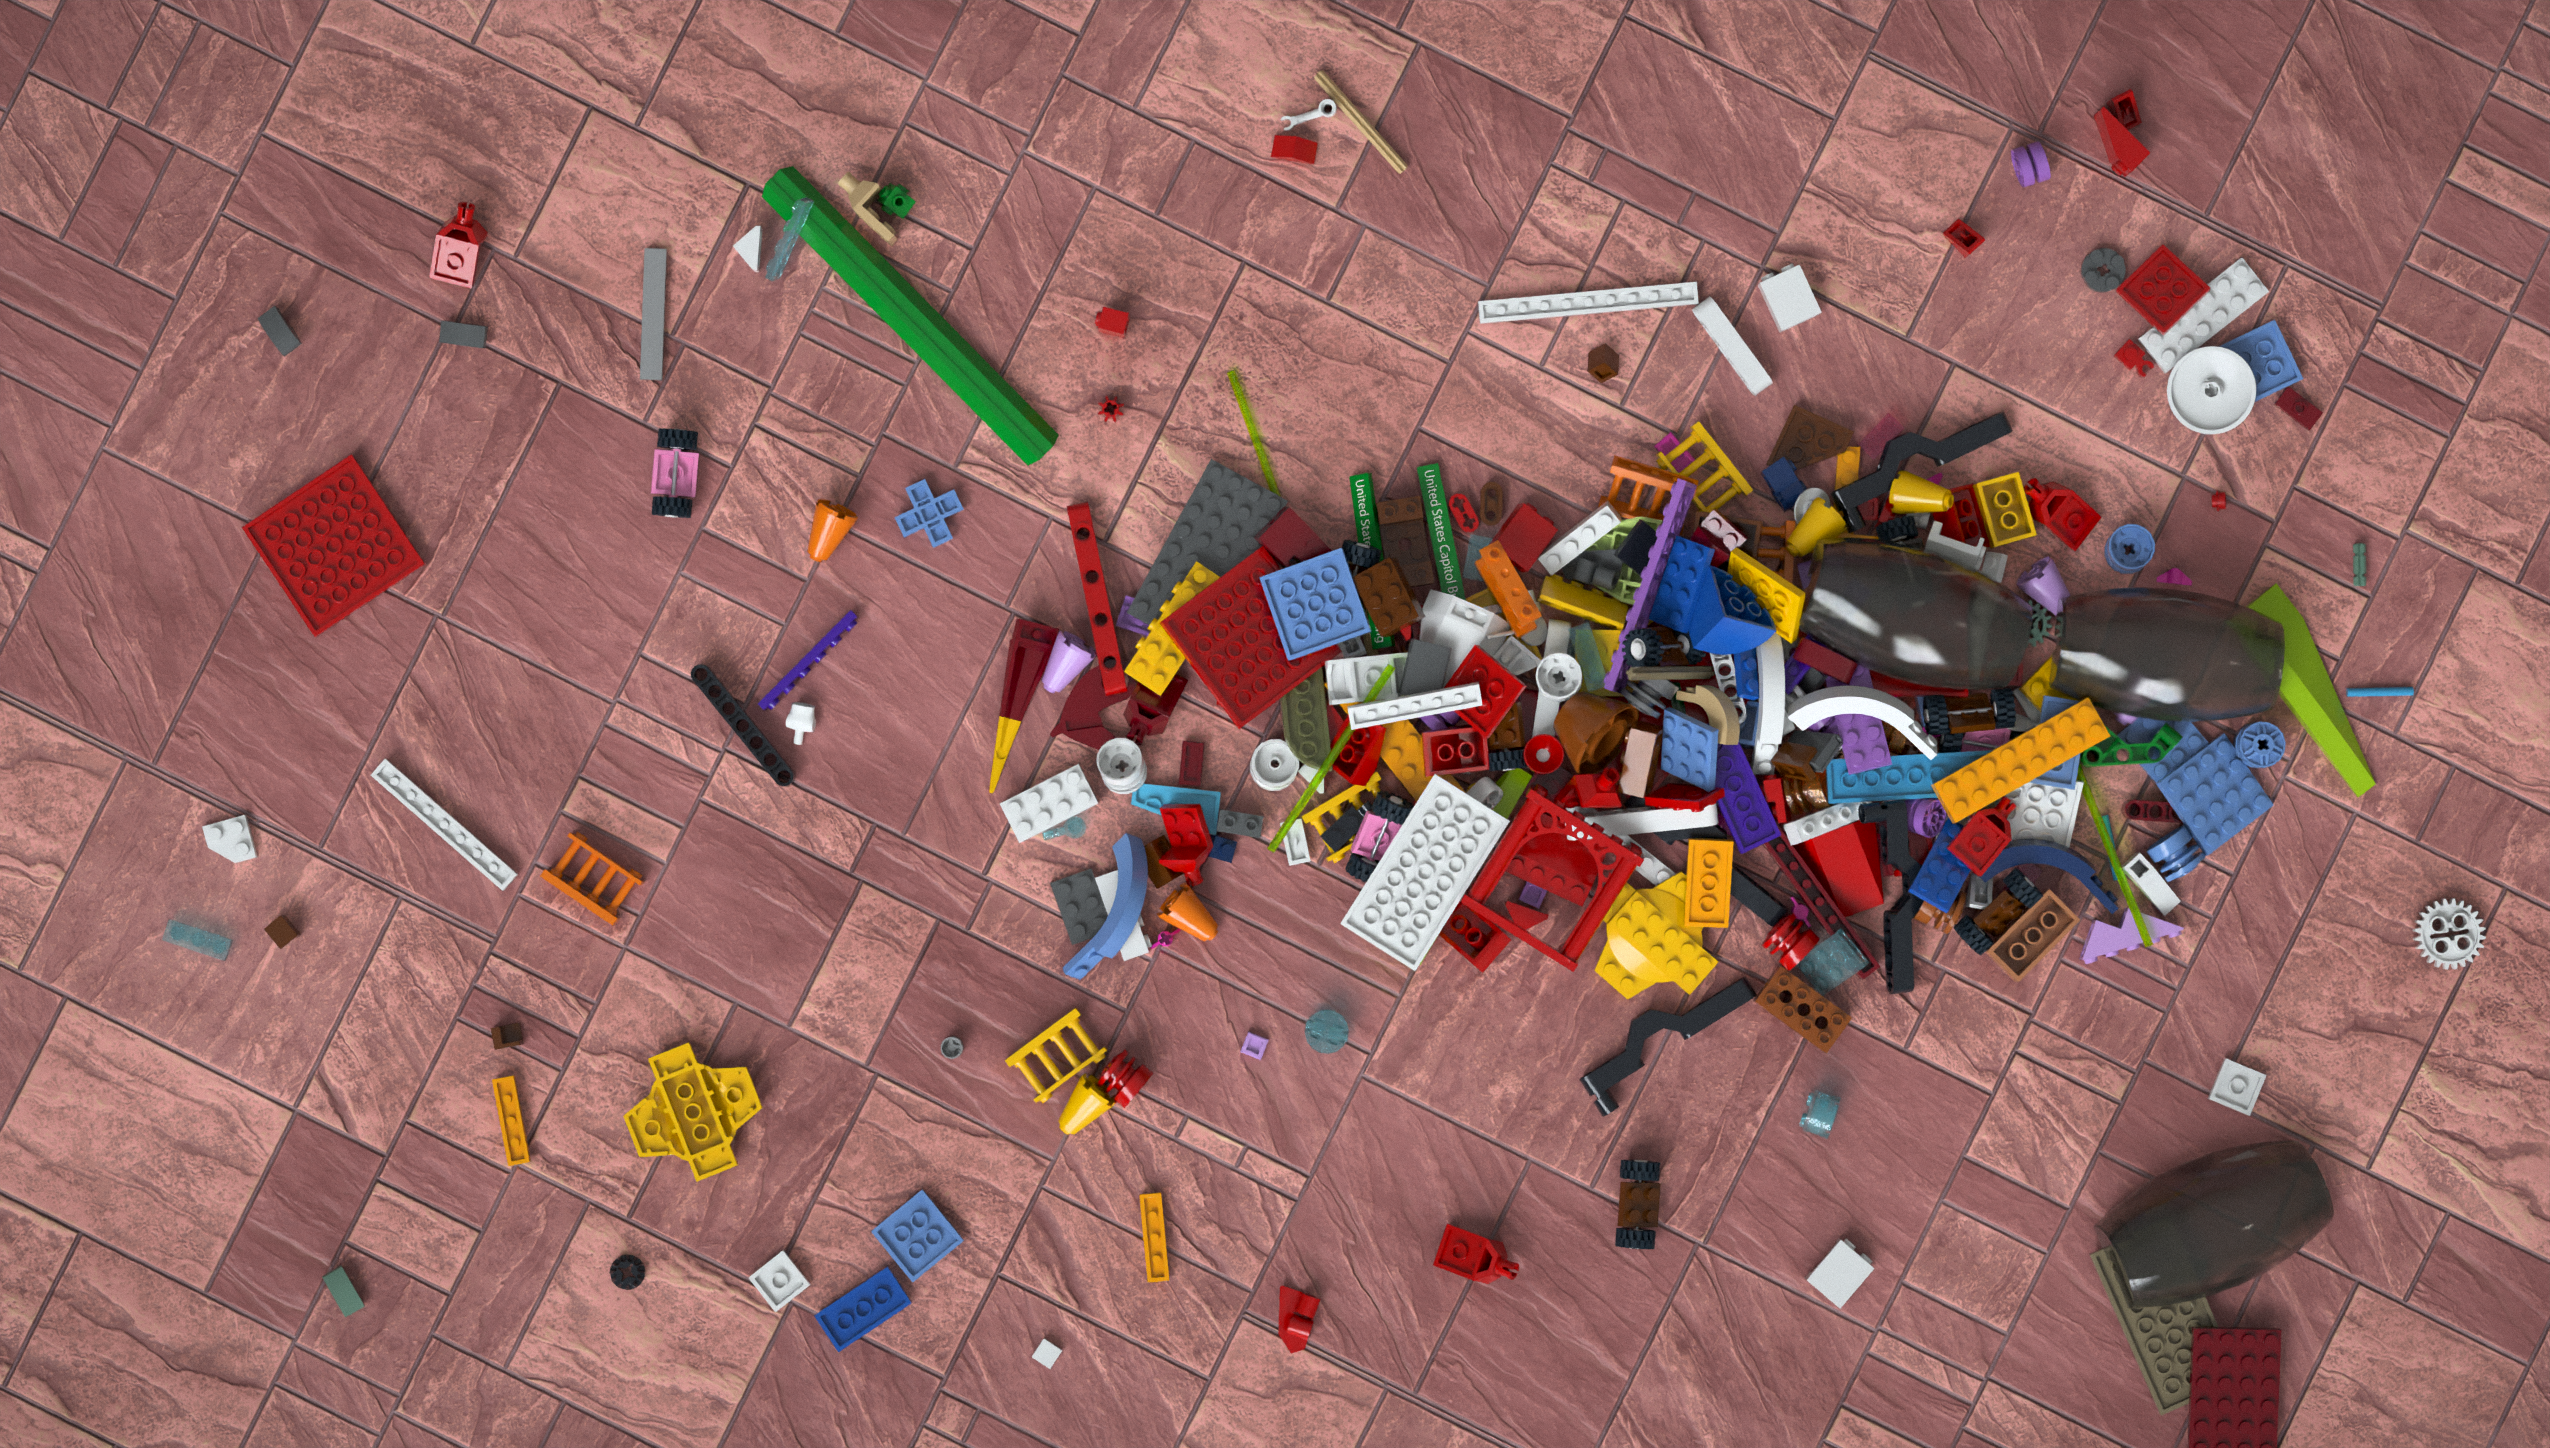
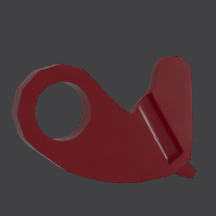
(1081, 710)

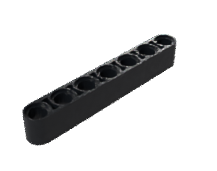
(733, 720)

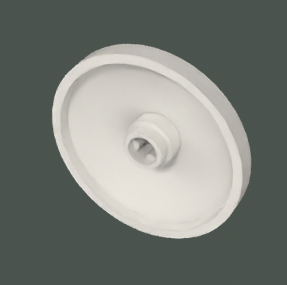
(2211, 390)

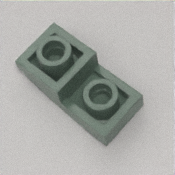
(343, 1291)

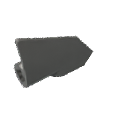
(1595, 568)

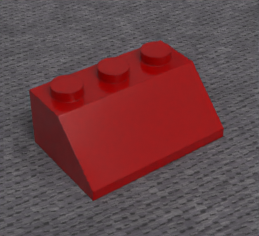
(1963, 519)

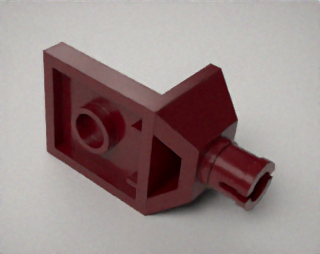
(1149, 712)

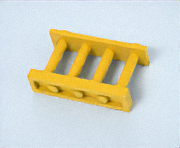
(1711, 452)
(1333, 806)
(1054, 1034)

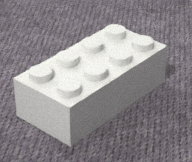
(1049, 803)

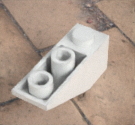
(2150, 883)

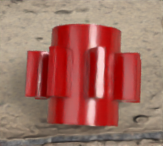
(1104, 407)

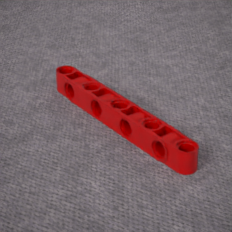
(1096, 598)

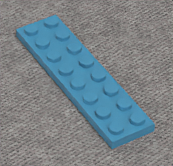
(1905, 779)

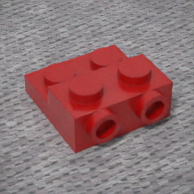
(1774, 791)

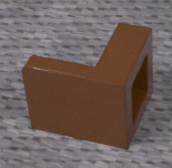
(1603, 363)
(282, 931)
(507, 1036)

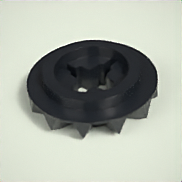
(637, 1270)

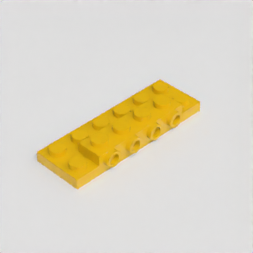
(1157, 654)

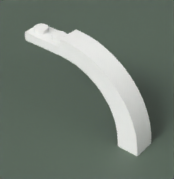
(1865, 701)
(1771, 705)

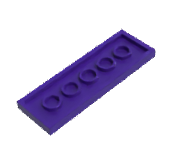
(1744, 802)

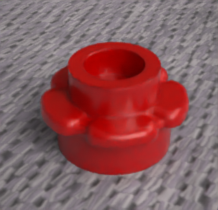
(2219, 500)

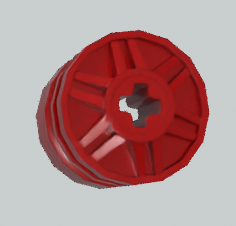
(1790, 941)
(1124, 1078)

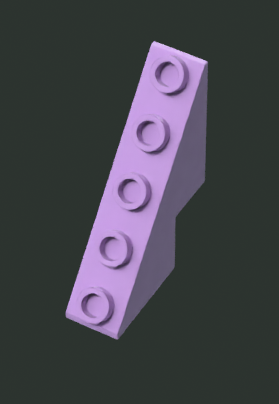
(2109, 939)

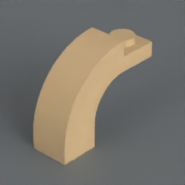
(1719, 709)

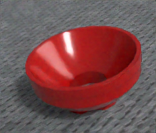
(1548, 743)

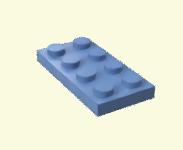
(2066, 773)

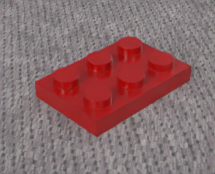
(1683, 797)

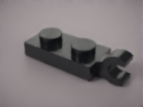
(1345, 827)

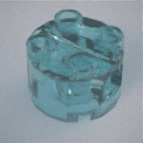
(1326, 1031)
(1820, 1114)

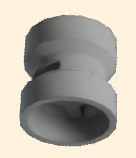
(952, 1050)

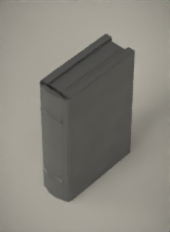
(1424, 667)
(1825, 743)

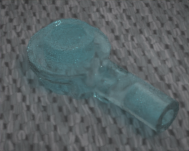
(1073, 827)

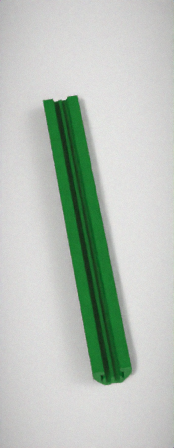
(913, 318)

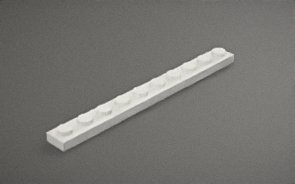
(1588, 302)

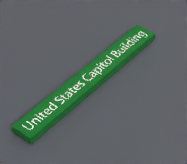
(1440, 530)
(1369, 534)

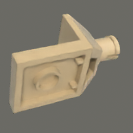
(861, 197)

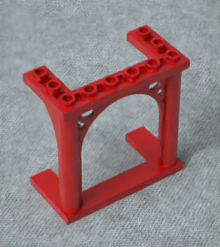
(1626, 861)

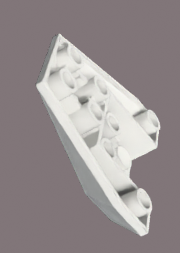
(1459, 626)

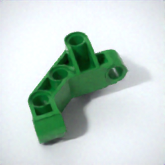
(2106, 750)

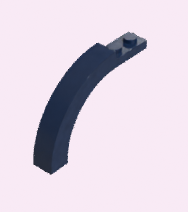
(2054, 854)

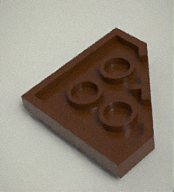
(1809, 439)

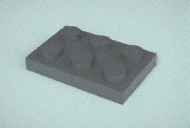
(1080, 905)

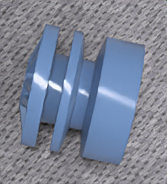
(2142, 548)
(2247, 747)
(2175, 853)

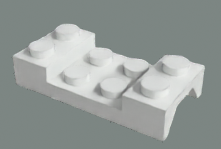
(1353, 678)

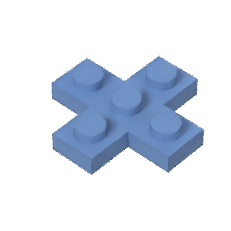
(929, 513)

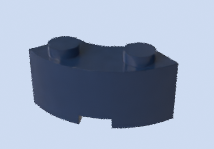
(1783, 483)

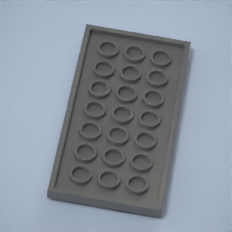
(1213, 530)

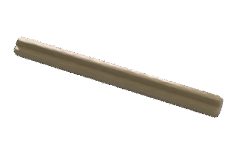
(1670, 672)

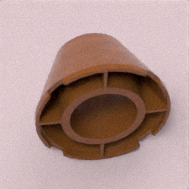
(1593, 730)

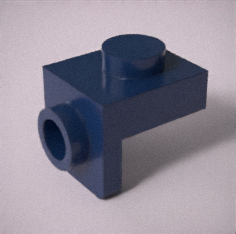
(1222, 849)

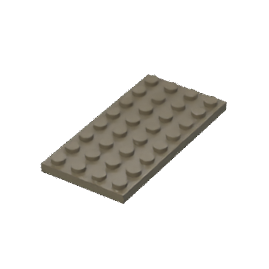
(2157, 1337)

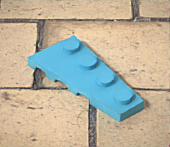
(1154, 796)

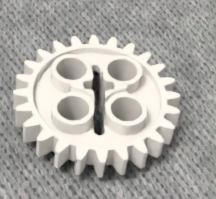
(2446, 914)

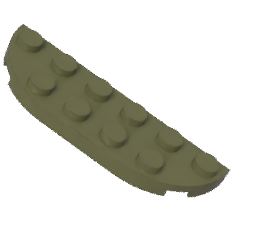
(1306, 721)

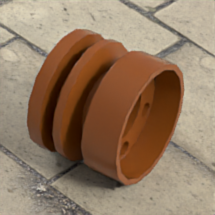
(1950, 918)

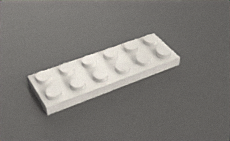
(2229, 297)

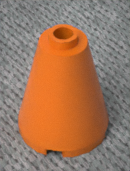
(829, 528)
(1188, 913)

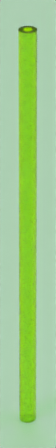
(1253, 432)
(1326, 765)
(2114, 859)

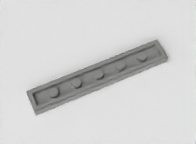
(653, 314)

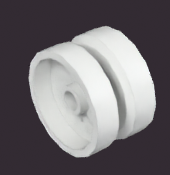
(1264, 774)

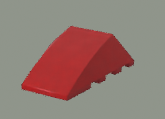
(1846, 866)

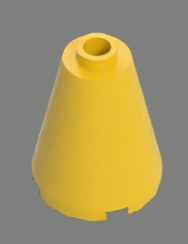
(1918, 495)
(1816, 524)
(1085, 1105)

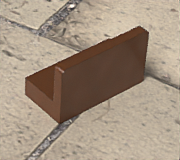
(1793, 761)
(1158, 873)

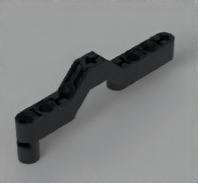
(1903, 446)
(1742, 886)
(1897, 920)
(1649, 1023)

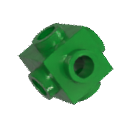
(895, 200)

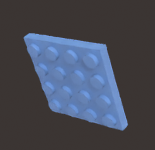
(1315, 604)
(2214, 794)

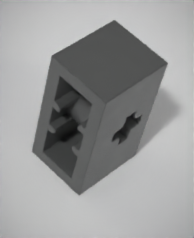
(1240, 823)

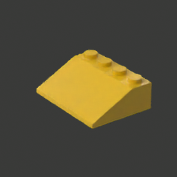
(1582, 603)

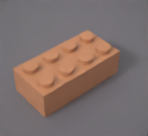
(2032, 935)

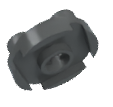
(2113, 263)

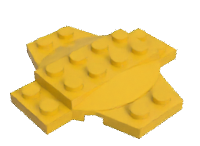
(1651, 942)
(693, 1111)

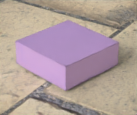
(1254, 1045)

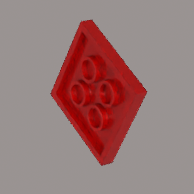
(2163, 289)
(1497, 688)

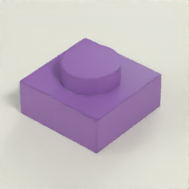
(1532, 895)

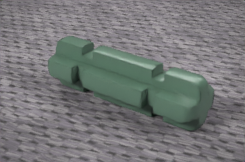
(2359, 564)

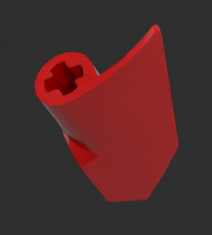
(1296, 1317)

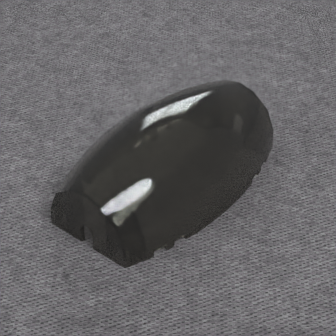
(1914, 614)
(2167, 654)
(2215, 1222)

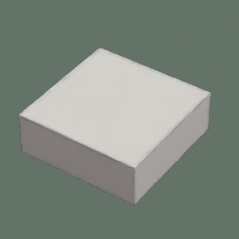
(1047, 1353)

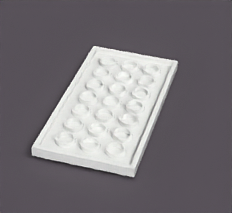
(1425, 872)

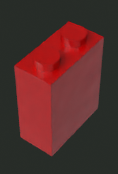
(1525, 536)

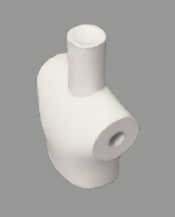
(801, 720)

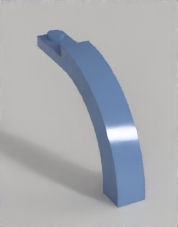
(1125, 910)

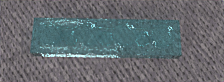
(785, 246)

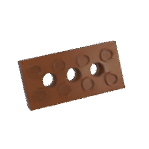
(1817, 1005)

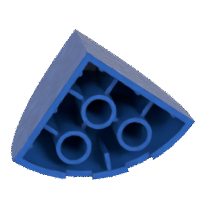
(1728, 617)

